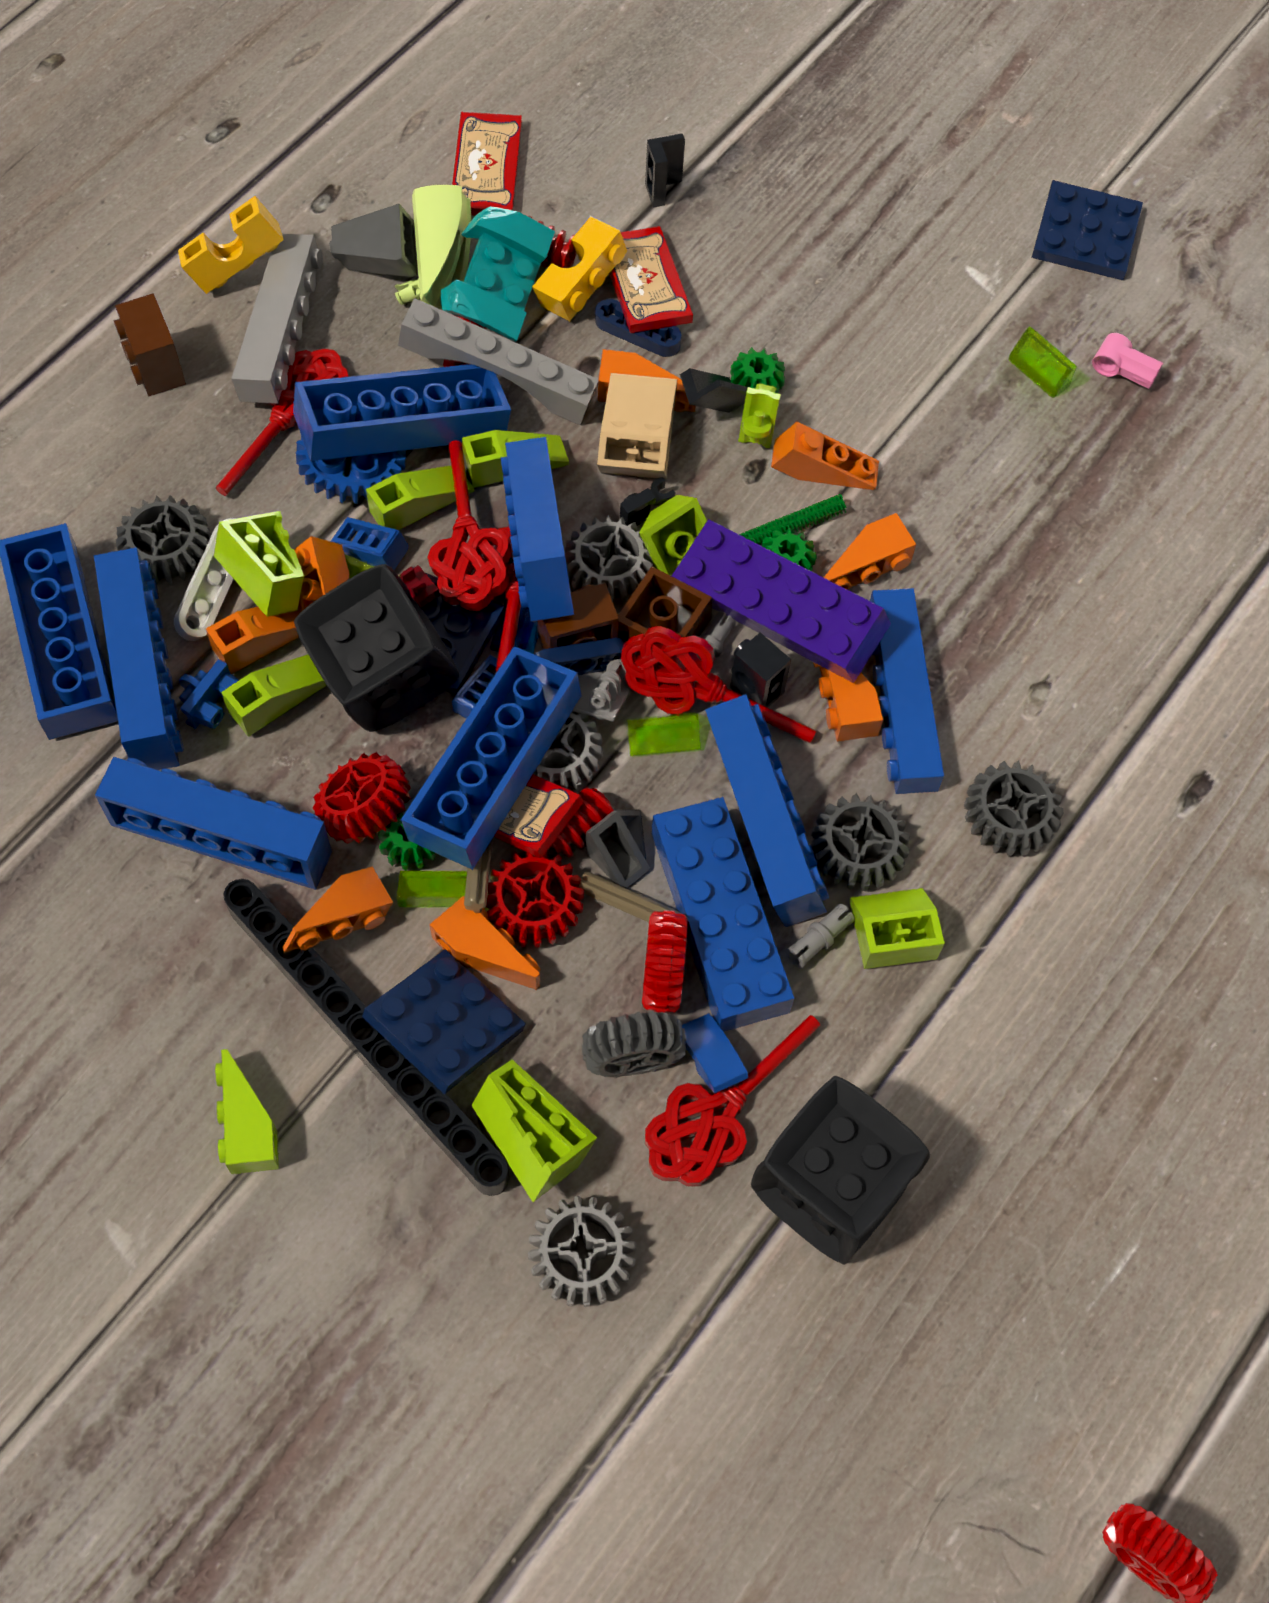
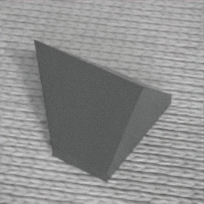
(619, 846)

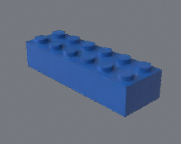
(398, 410)
(535, 530)
(57, 631)
(138, 659)
(492, 757)
(768, 810)
(215, 822)
(724, 915)

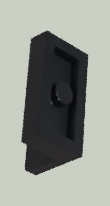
(663, 166)
(712, 391)

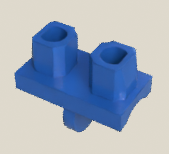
(202, 694)

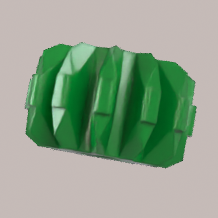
(758, 368)
(792, 548)
(400, 850)

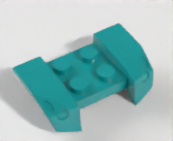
(499, 270)

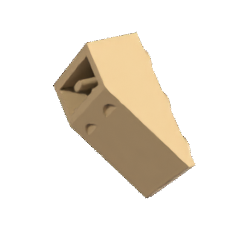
(637, 426)

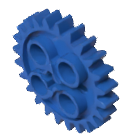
(364, 473)

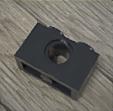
(760, 670)

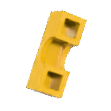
(215, 263)
(568, 289)

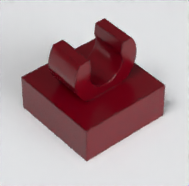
(419, 585)

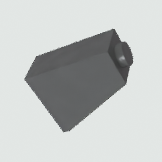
(377, 242)

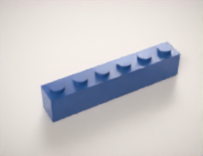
(906, 697)

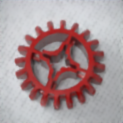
(362, 797)
(556, 915)
(664, 961)
(1159, 1555)

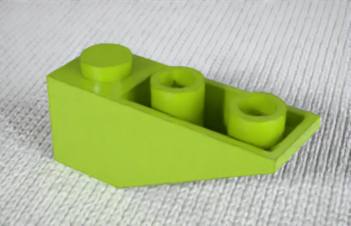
(484, 451)
(411, 496)
(271, 692)
(249, 1133)

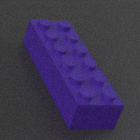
(784, 600)

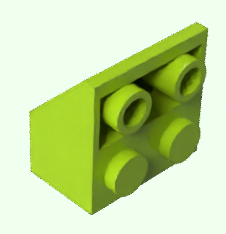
(897, 928)

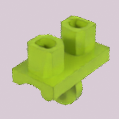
(759, 415)

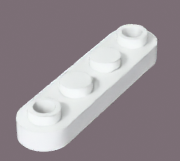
(203, 594)

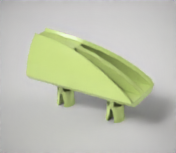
(441, 250)

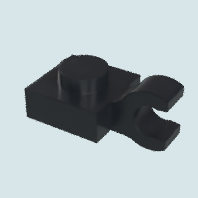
(639, 505)

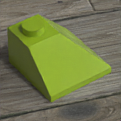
(672, 530)

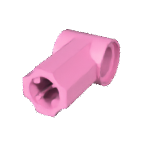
(1119, 357)

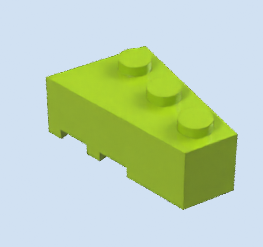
(261, 561)
(531, 1129)

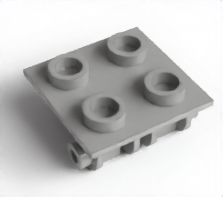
(603, 692)

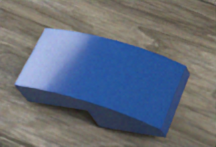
(713, 1054)

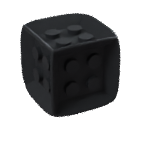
(376, 648)
(839, 1169)

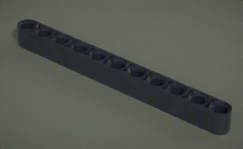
(372, 1049)

